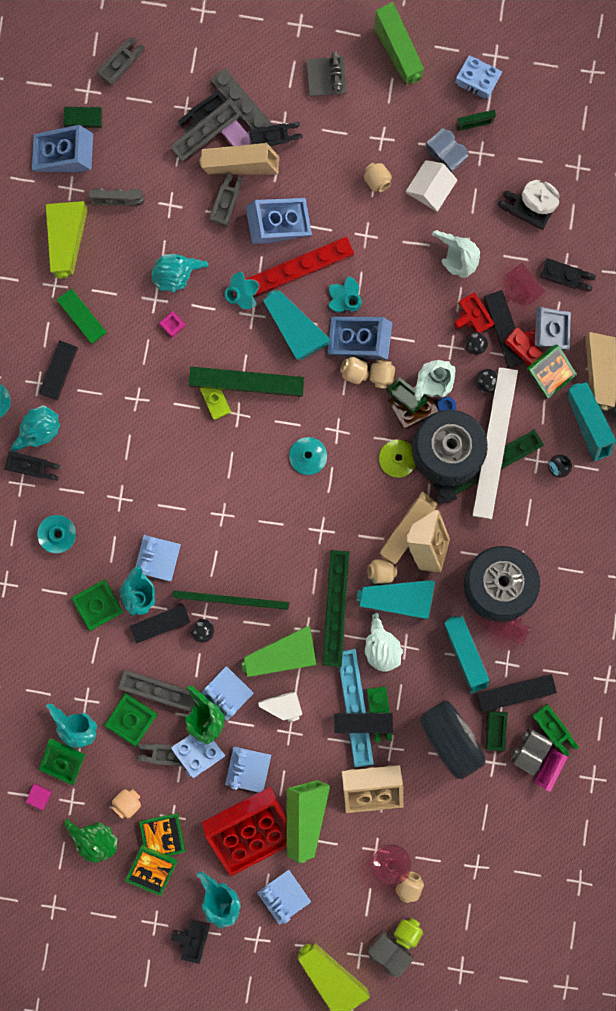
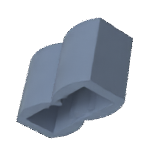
(447, 150)

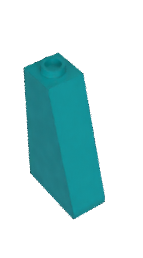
(298, 330)
(591, 421)
(400, 598)
(466, 654)

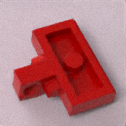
(473, 314)
(524, 345)

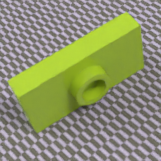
(216, 402)

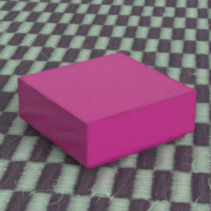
(172, 324)
(39, 796)

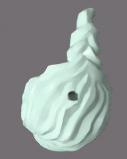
(461, 256)
(435, 379)
(382, 647)

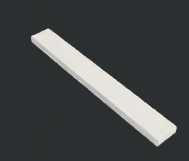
(496, 441)

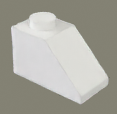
(283, 706)

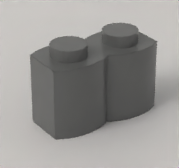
(531, 751)
(390, 954)

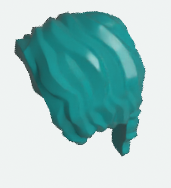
(173, 271)
(37, 428)
(137, 592)
(75, 729)
(220, 902)

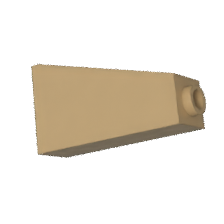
(240, 160)
(602, 368)
(396, 543)

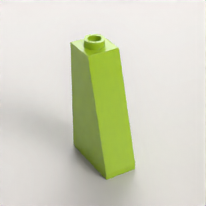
(65, 232)
(334, 983)

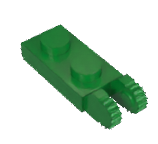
(378, 703)
(554, 728)

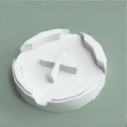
(540, 197)

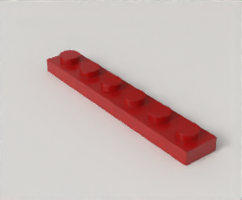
(303, 265)

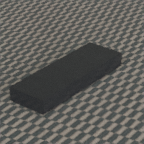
(58, 370)
(160, 623)
(363, 722)

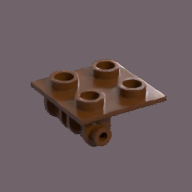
(407, 418)

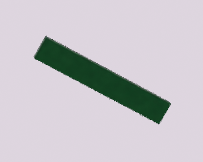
(246, 381)
(512, 452)
(231, 600)
(336, 608)

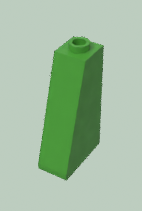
(398, 43)
(284, 654)
(304, 818)

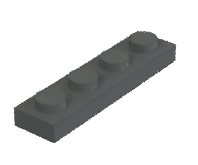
(231, 89)
(206, 129)
(156, 690)

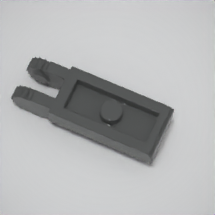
(120, 62)
(117, 197)
(226, 201)
(161, 754)

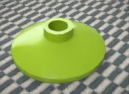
(388, 462)

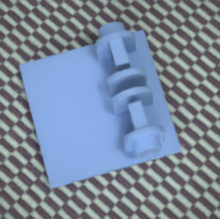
(479, 76)
(158, 557)
(227, 692)
(197, 756)
(248, 769)
(284, 897)

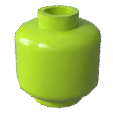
(408, 933)

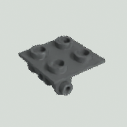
(326, 75)

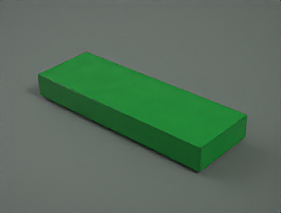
(82, 316)

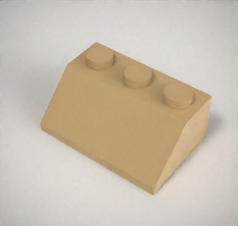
(429, 542)
(373, 789)

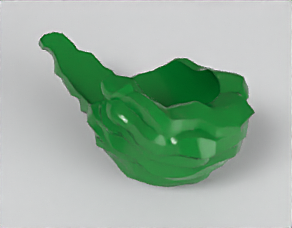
(205, 718)
(93, 842)

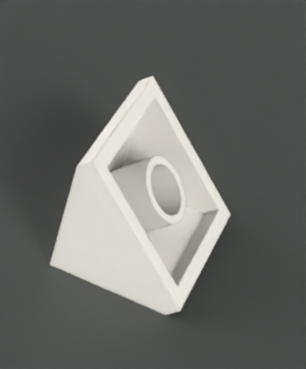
(432, 184)

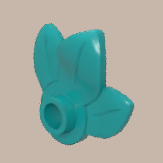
(245, 291)
(343, 294)

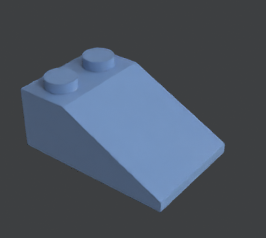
(63, 150)
(278, 220)
(360, 337)

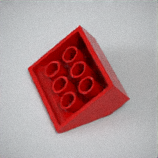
(248, 831)

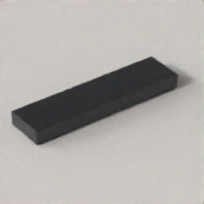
(503, 324)
(516, 692)

